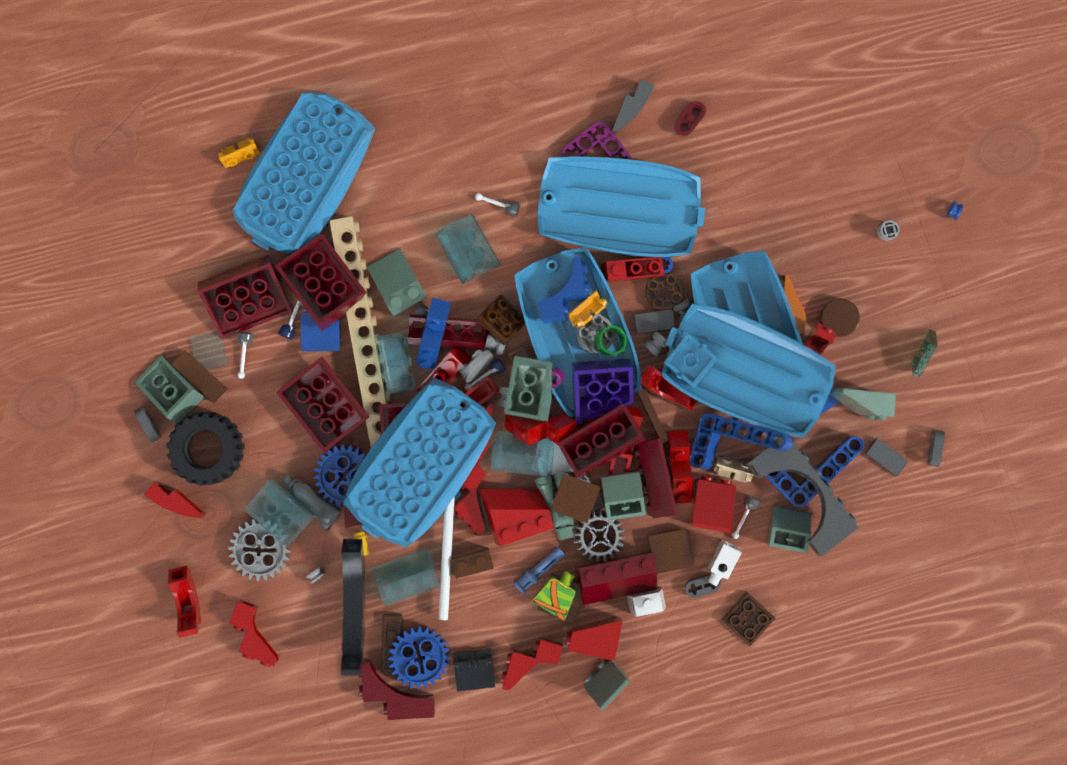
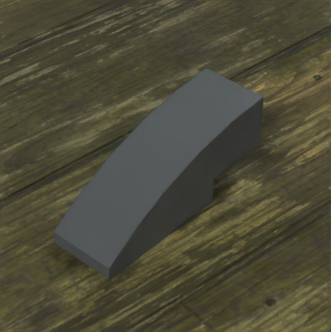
(633, 105)

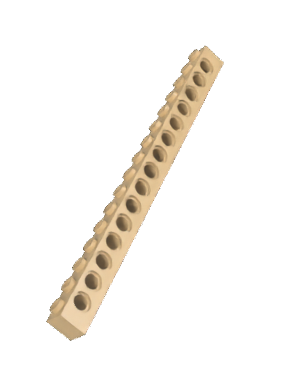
(339, 228)

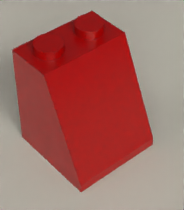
(713, 505)
(596, 638)

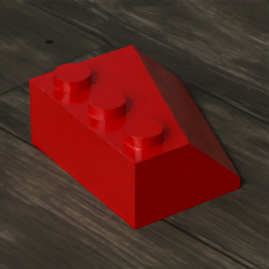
(515, 513)

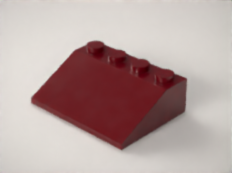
(320, 281)
(244, 297)
(323, 404)

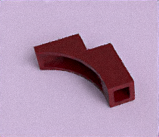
(399, 704)

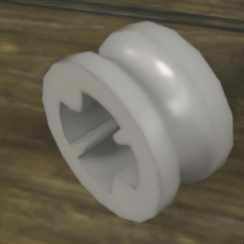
(315, 575)

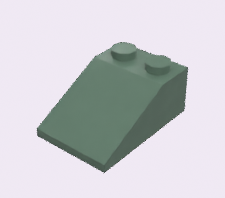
(397, 283)
(530, 389)
(169, 390)
(868, 403)
(606, 682)

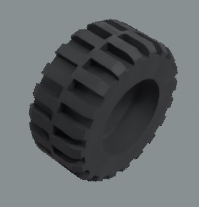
(181, 456)

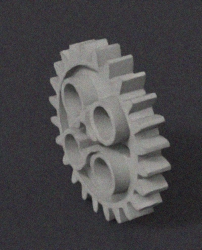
(259, 566)

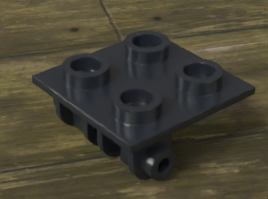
(473, 670)

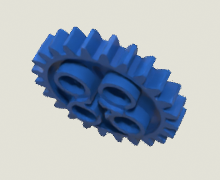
(332, 463)
(434, 652)

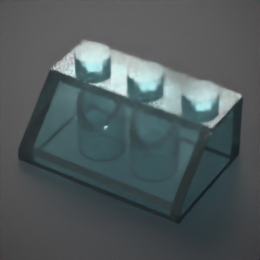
(467, 249)
(396, 363)
(516, 457)
(279, 512)
(406, 577)

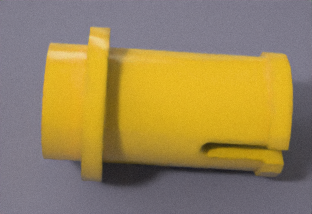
(361, 535)

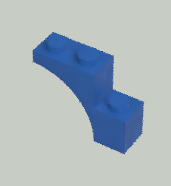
(554, 308)
(433, 333)

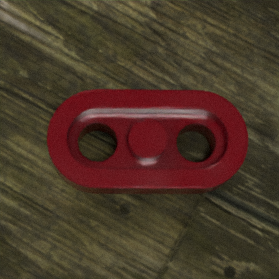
(689, 118)

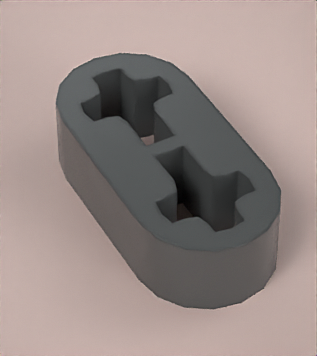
(147, 424)
(936, 448)
(701, 591)

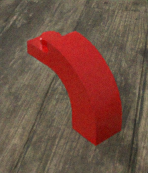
(819, 338)
(659, 386)
(186, 601)

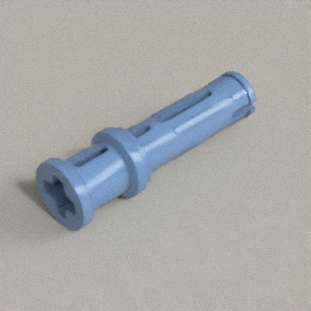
(531, 576)

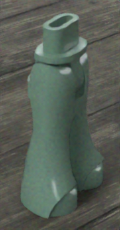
(561, 522)

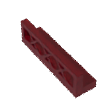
(460, 339)

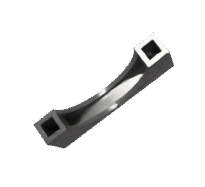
(834, 521)

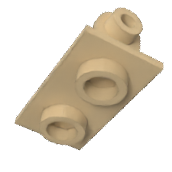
(726, 465)

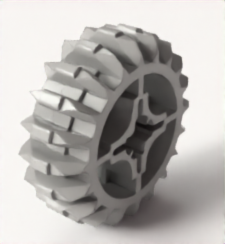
(588, 548)

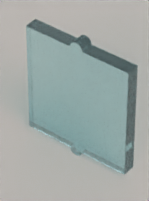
(209, 350)

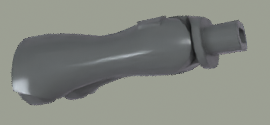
(323, 510)

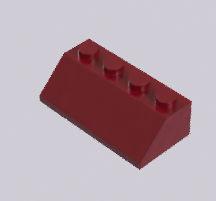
(601, 441)
(656, 478)
(617, 577)

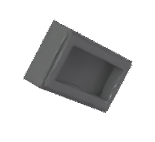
(654, 321)
(886, 457)

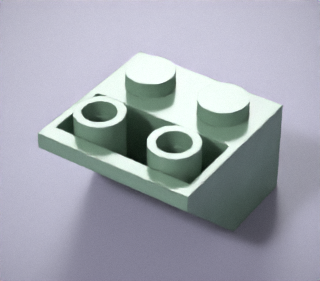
(623, 495)
(789, 530)

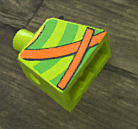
(556, 595)

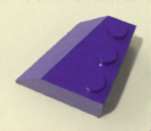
(601, 387)

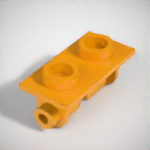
(230, 156)
(581, 314)

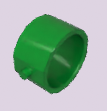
(622, 340)

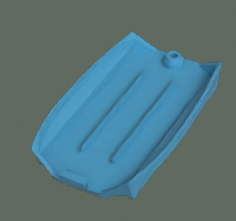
(303, 173)
(620, 206)
(747, 290)
(557, 340)
(758, 371)
(419, 463)

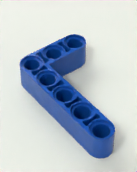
(736, 431)
(830, 461)

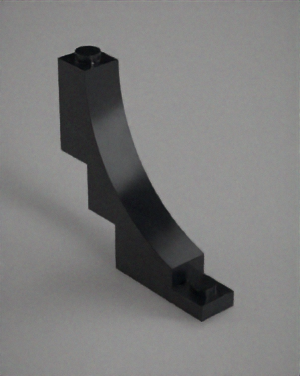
(353, 607)

